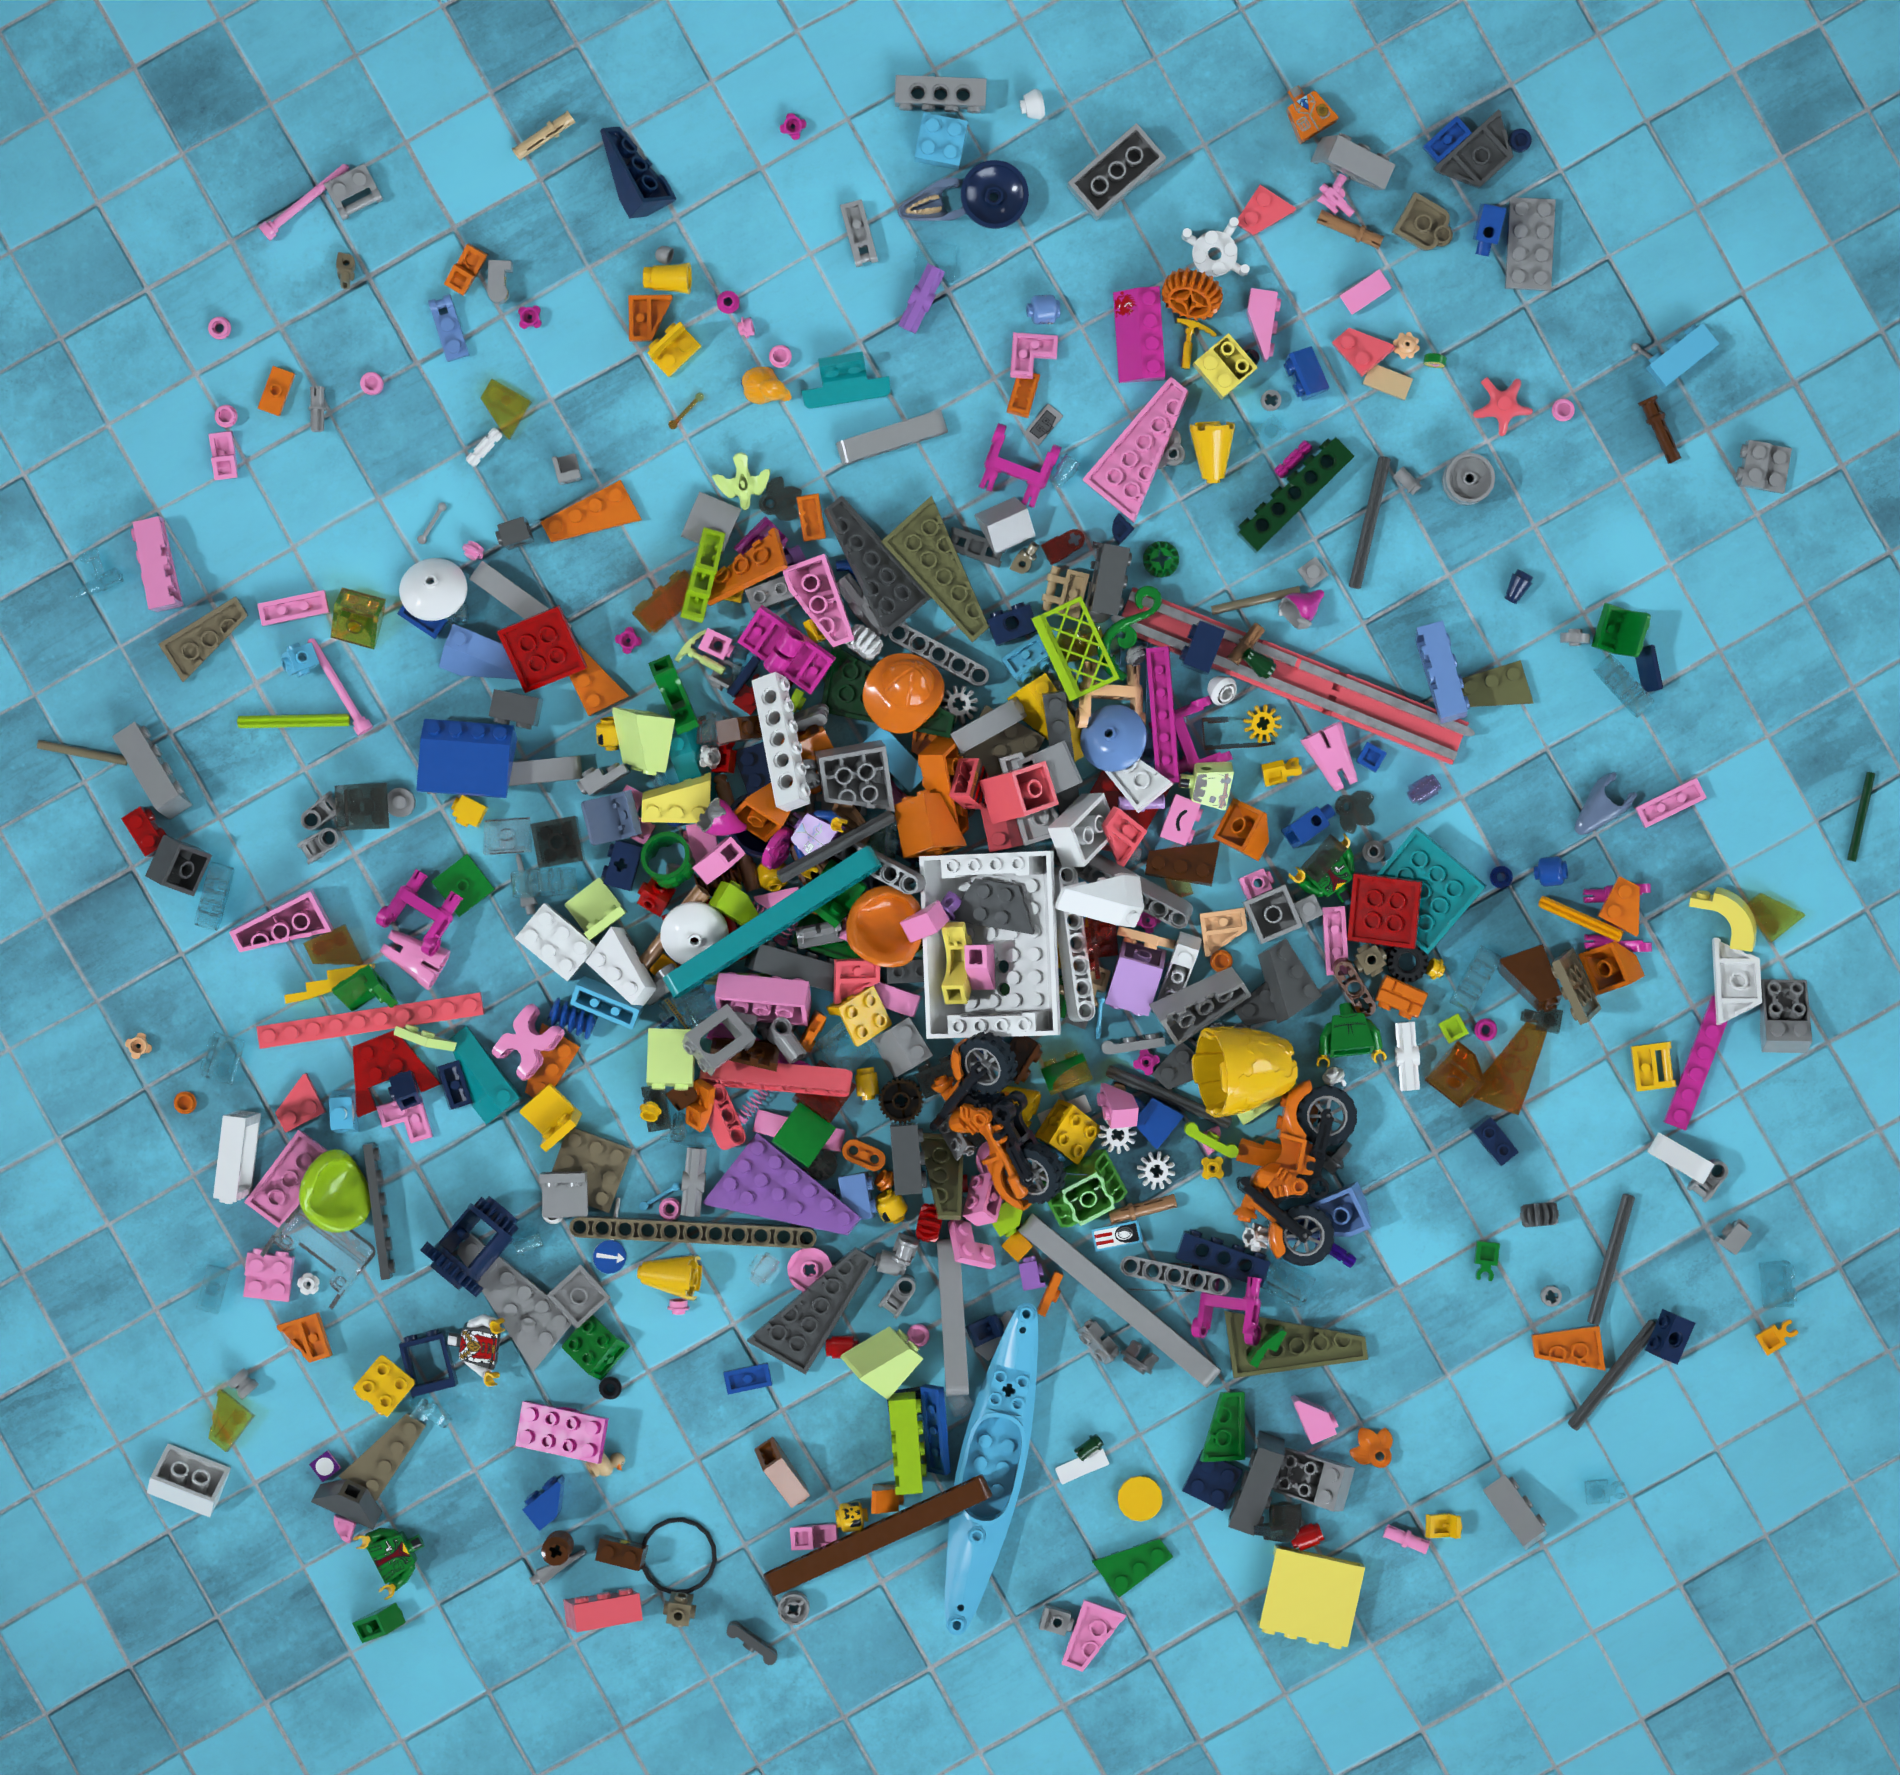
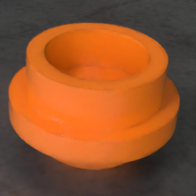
(1221, 960)
(185, 1102)
(884, 1180)

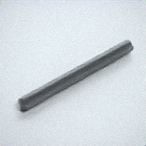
(1369, 522)
(835, 846)
(1165, 1095)
(1611, 1259)
(1612, 1376)

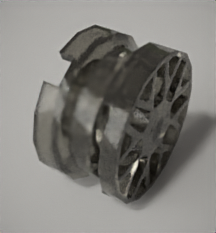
(823, 1165)

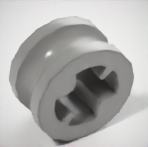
(1270, 407)
(1547, 1301)

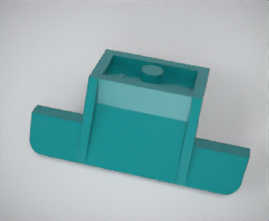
(844, 382)

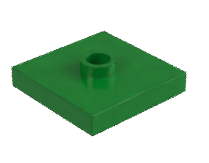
(466, 881)

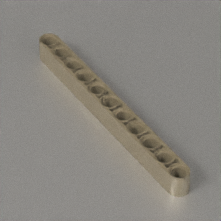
(683, 1237)

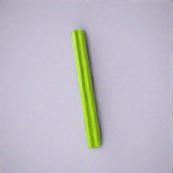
(281, 721)

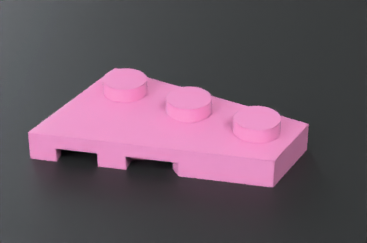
(1090, 1632)

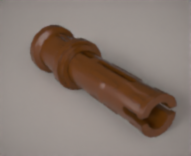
(1655, 418)

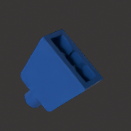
(1490, 217)
(1302, 828)
(1156, 1120)

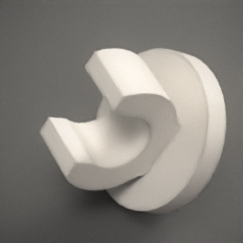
(1334, 1075)

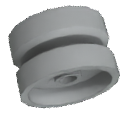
(1472, 466)

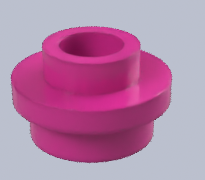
(728, 309)
(1492, 1029)

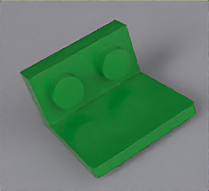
(838, 908)
(363, 987)
(595, 1348)

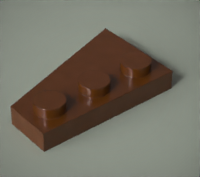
(1184, 863)
(760, 1055)

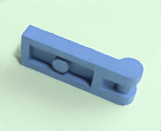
(449, 329)

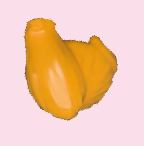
(763, 386)

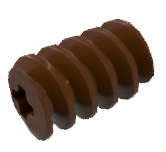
(731, 874)
(553, 1556)

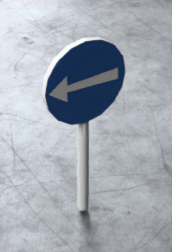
(610, 1255)

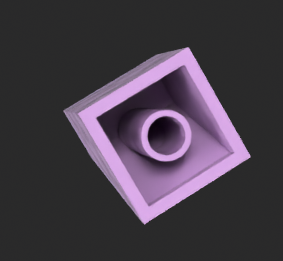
(1135, 978)

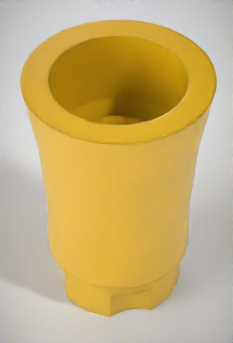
(668, 277)

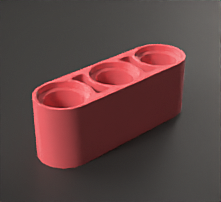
(725, 1121)

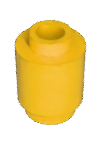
(866, 1083)

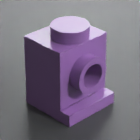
(1031, 1273)

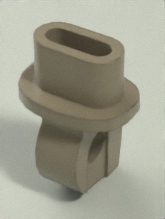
(345, 273)
(1026, 555)

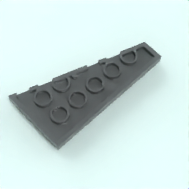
(883, 579)
(807, 1321)

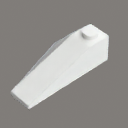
(1107, 900)

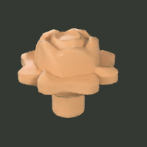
(1406, 345)

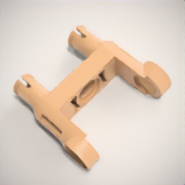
(1130, 692)

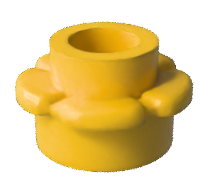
(1435, 968)
(650, 1111)

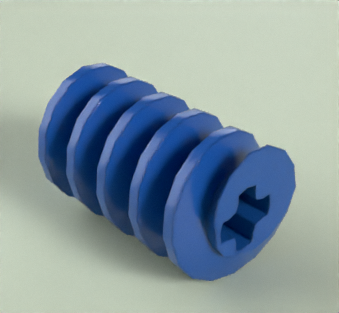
(572, 1018)

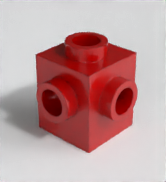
(655, 897)

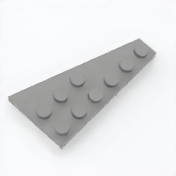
(527, 1311)

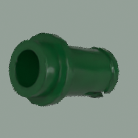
(1089, 1447)

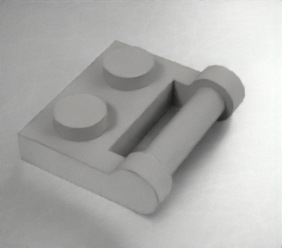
(350, 184)

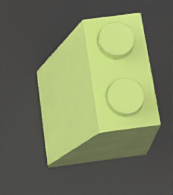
(643, 739)
(668, 1061)
(883, 1360)

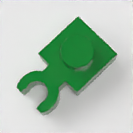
(1486, 1255)

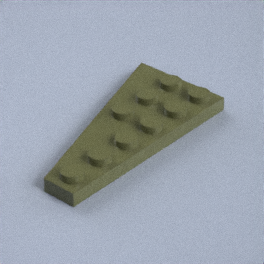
(930, 557)
(1300, 1348)

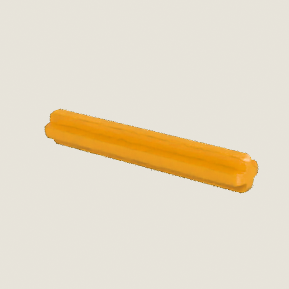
(1580, 918)

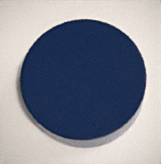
(1520, 140)

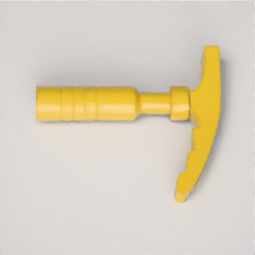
(1187, 347)

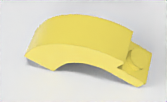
(1734, 910)
(956, 984)

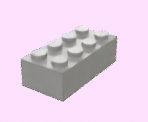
(1116, 172)

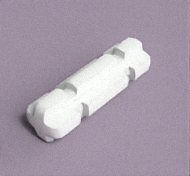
(484, 447)

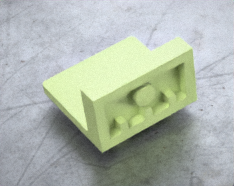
(595, 908)

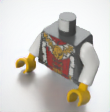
(480, 1345)

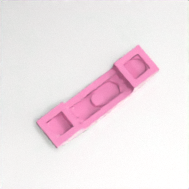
(770, 1123)

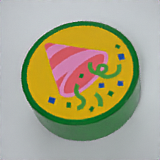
(1435, 360)

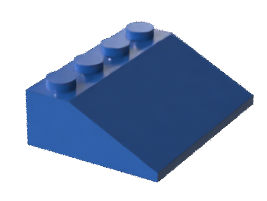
(466, 758)

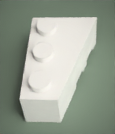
(621, 968)

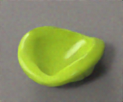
(335, 1192)

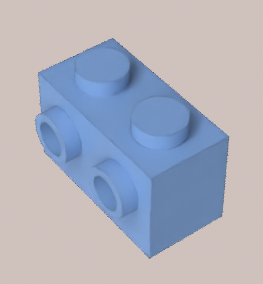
(857, 1194)

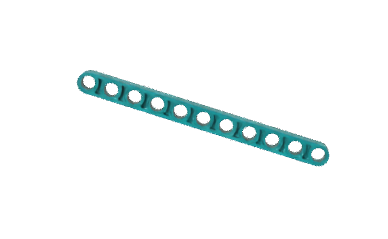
(772, 922)

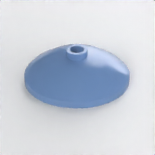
(1122, 747)

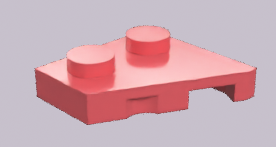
(1263, 211)
(852, 977)

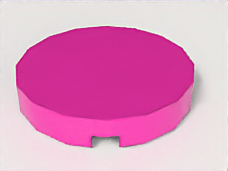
(777, 848)

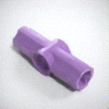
(921, 298)

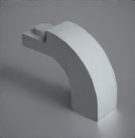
(989, 725)

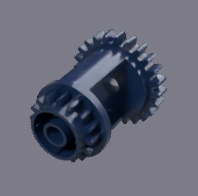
(454, 1270)

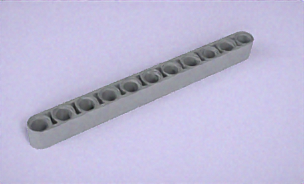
(1119, 1300)

